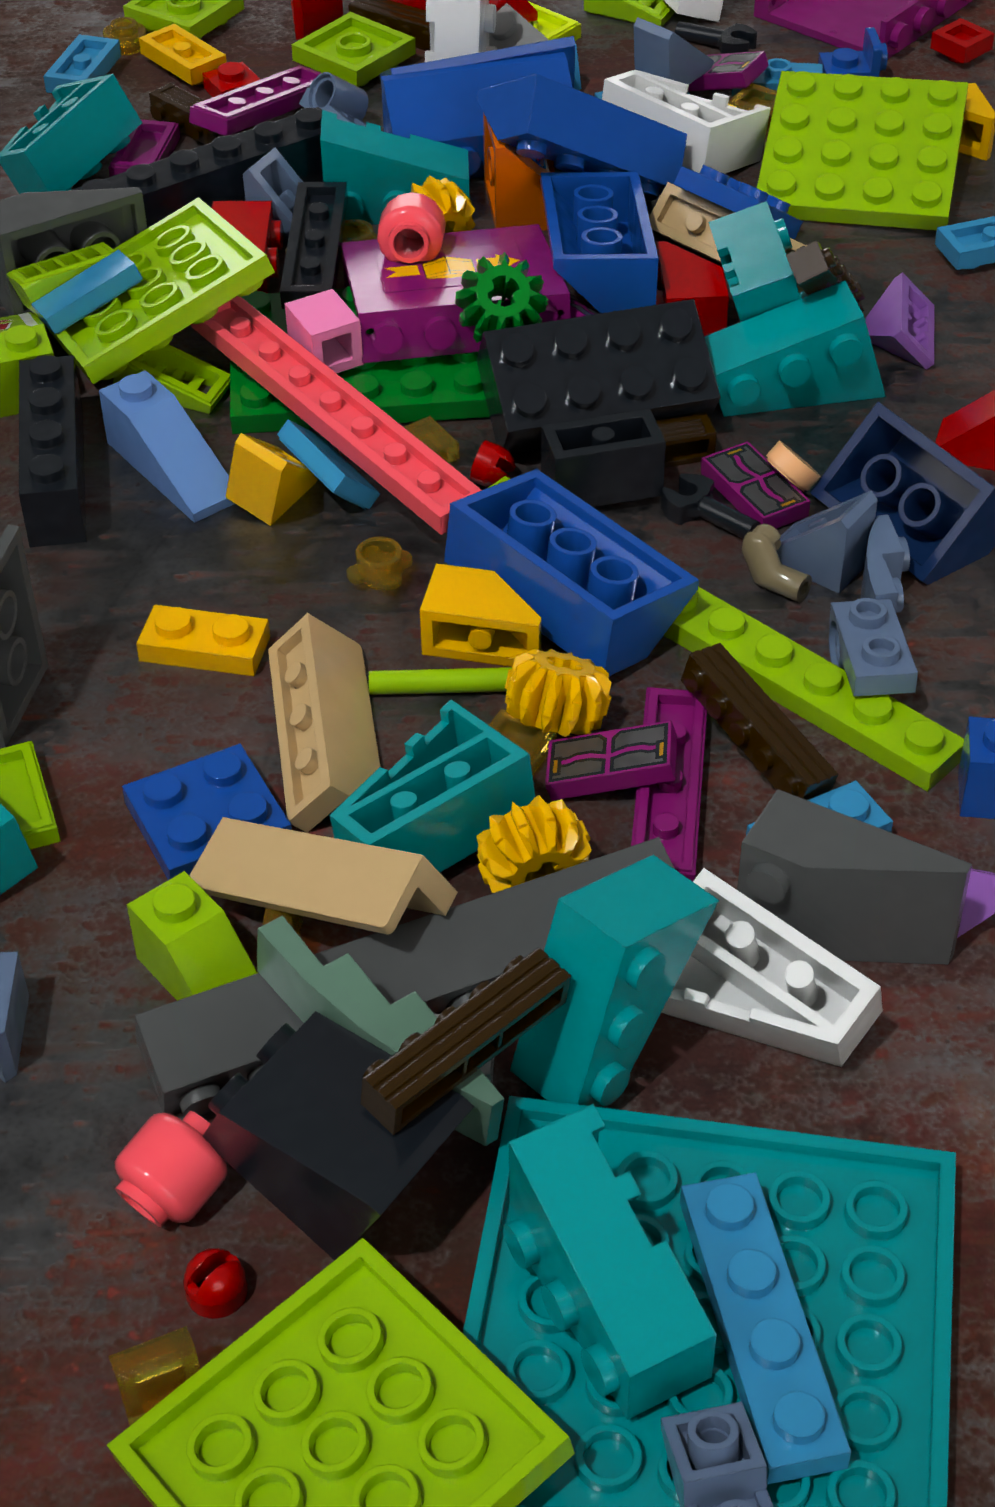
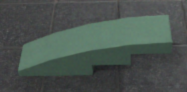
(352, 1000)

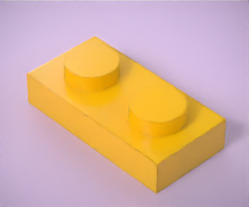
(181, 53)
(203, 640)

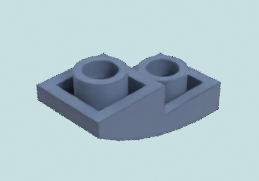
(884, 563)
(716, 1458)

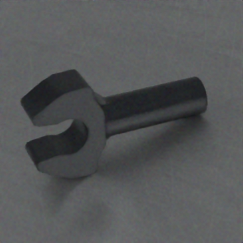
(731, 40)
(697, 500)

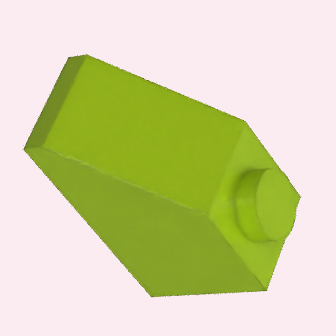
(186, 938)

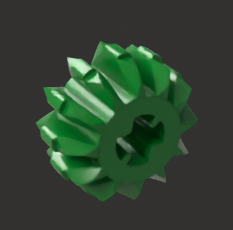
(505, 282)

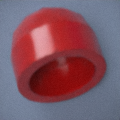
(490, 464)
(222, 1289)

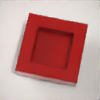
(962, 41)
(228, 77)

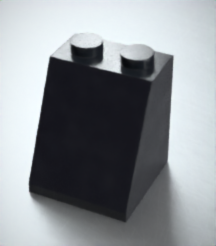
(311, 1142)

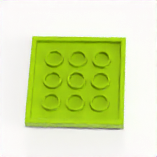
(864, 148)
(188, 271)
(345, 1403)

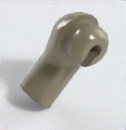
(766, 568)

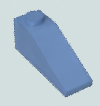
(163, 444)

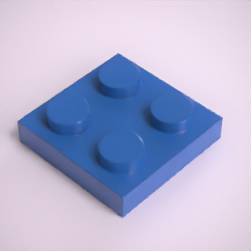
(734, 194)
(186, 803)

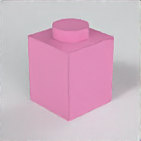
(326, 329)

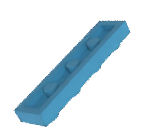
(764, 1329)

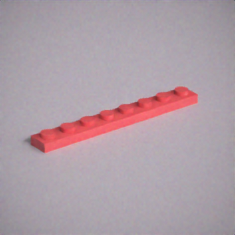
(338, 412)

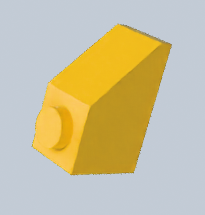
(476, 617)

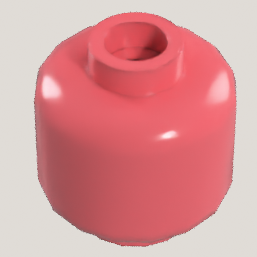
(411, 229)
(169, 1168)

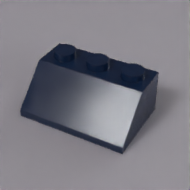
(924, 489)

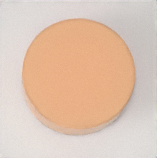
(792, 466)

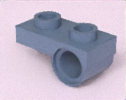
(338, 97)
(871, 647)

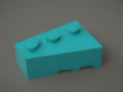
(70, 137)
(383, 164)
(755, 260)
(796, 356)
(439, 791)
(624, 953)
(601, 1270)

